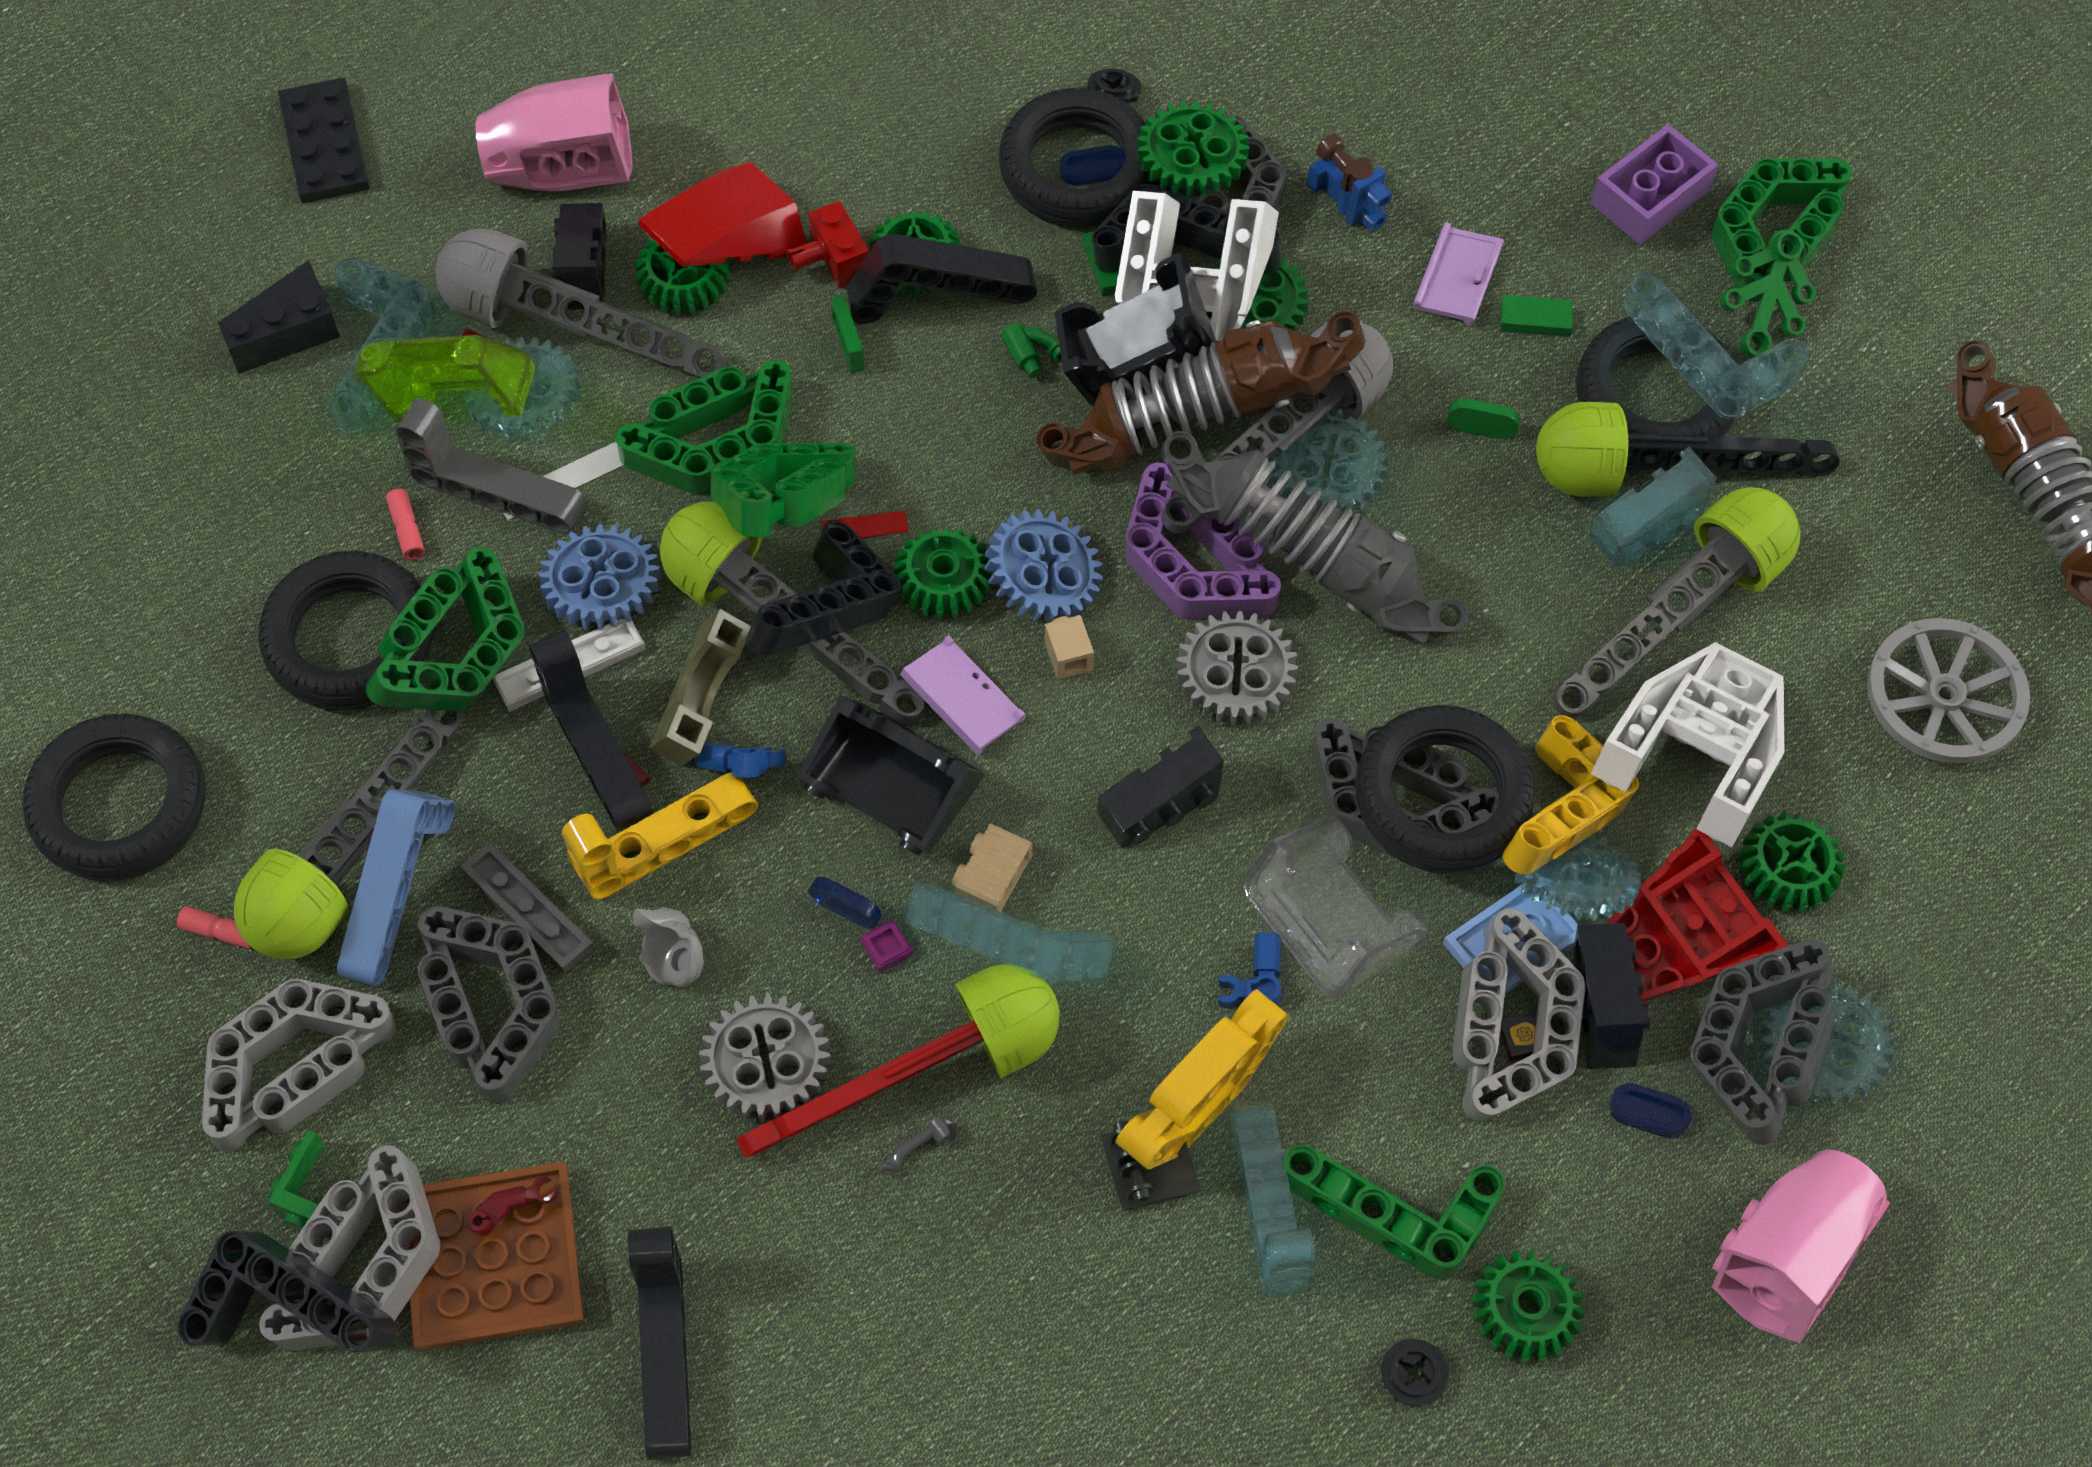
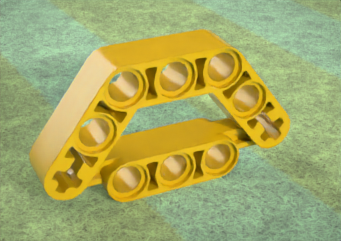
(1204, 1082)

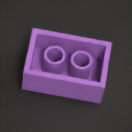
(1654, 184)

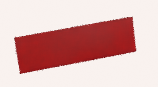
(877, 524)

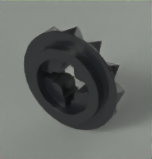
(1110, 79)
(1408, 1354)

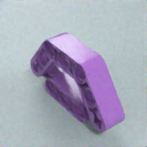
(1243, 574)

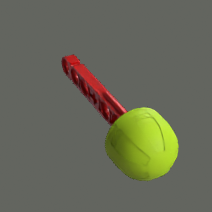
(1008, 1013)

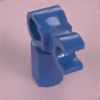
(739, 761)
(1266, 970)

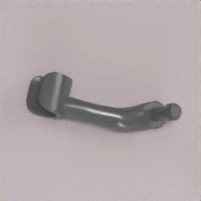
(942, 1132)

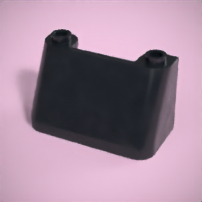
(1134, 333)
(888, 773)

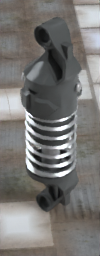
(1346, 553)

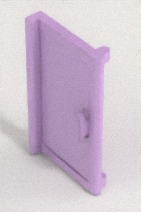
(1454, 268)
(964, 703)

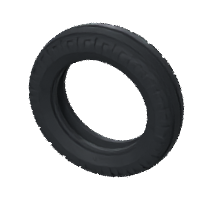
(1070, 109)
(1594, 385)
(304, 588)
(1455, 728)
(92, 741)

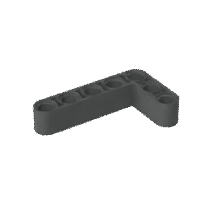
(481, 479)

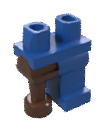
(1350, 183)

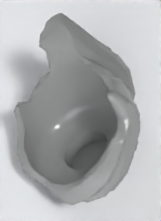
(669, 947)

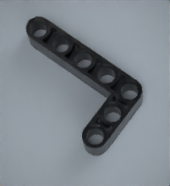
(1197, 227)
(935, 266)
(859, 595)
(587, 731)
(234, 1275)
(665, 1388)

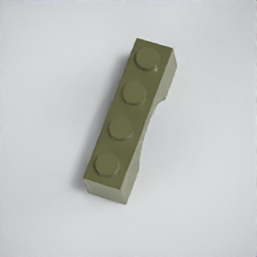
(708, 662)

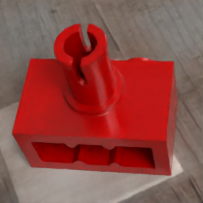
(833, 241)

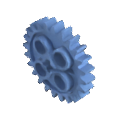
(1043, 566)
(600, 576)

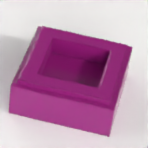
(886, 946)

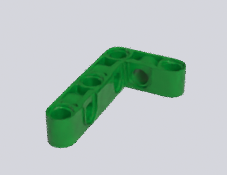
(1401, 1227)

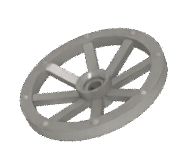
(1948, 686)

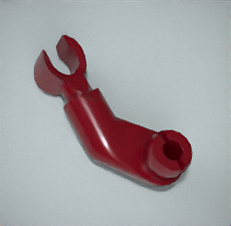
(502, 1202)

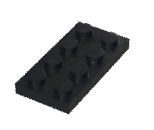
(323, 140)

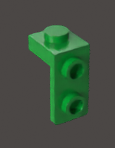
(285, 1188)

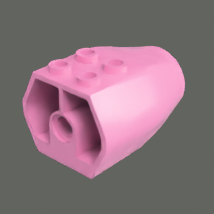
(557, 137)
(1799, 1243)

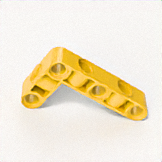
(1575, 816)
(658, 837)

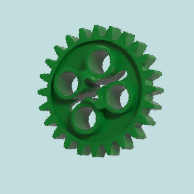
(1192, 148)
(1289, 291)

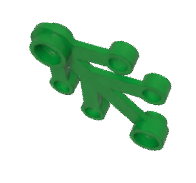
(1772, 290)

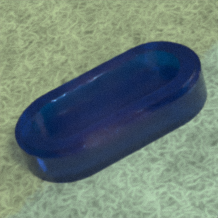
(1091, 165)
(845, 902)
(1650, 1110)

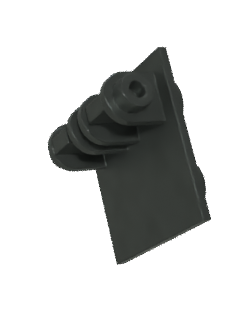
(1144, 1187)

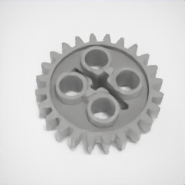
(1271, 670)
(729, 1065)

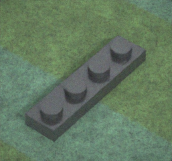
(527, 906)

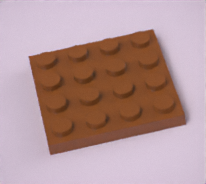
(502, 1282)

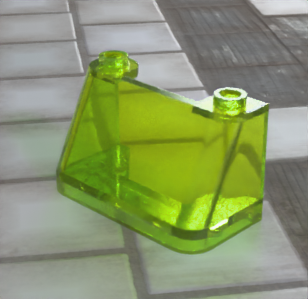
(418, 368)

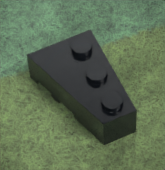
(581, 248)
(279, 321)
(1164, 792)
(1611, 995)

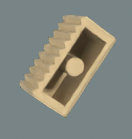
(993, 867)

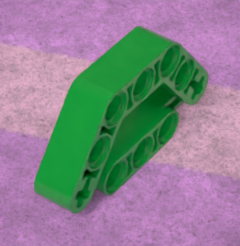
(1781, 181)
(647, 443)
(804, 477)
(398, 679)

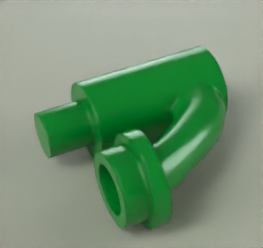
(1020, 345)

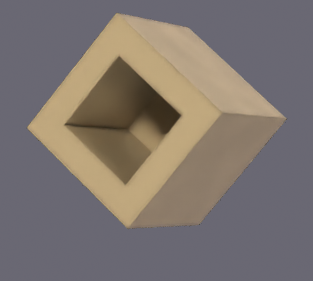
(1068, 646)

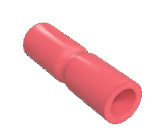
(406, 528)
(210, 926)

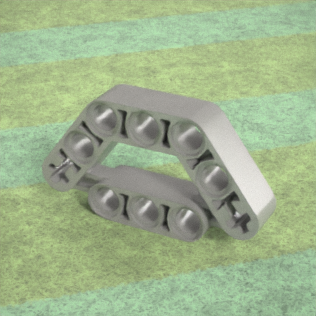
(1497, 954)
(352, 1038)
(348, 1227)

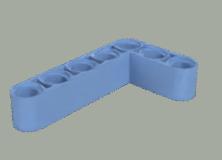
(387, 880)

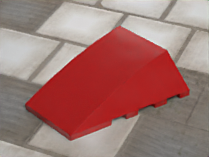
(726, 216)
(1693, 921)

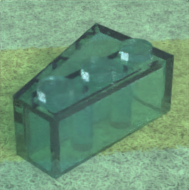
(1656, 512)

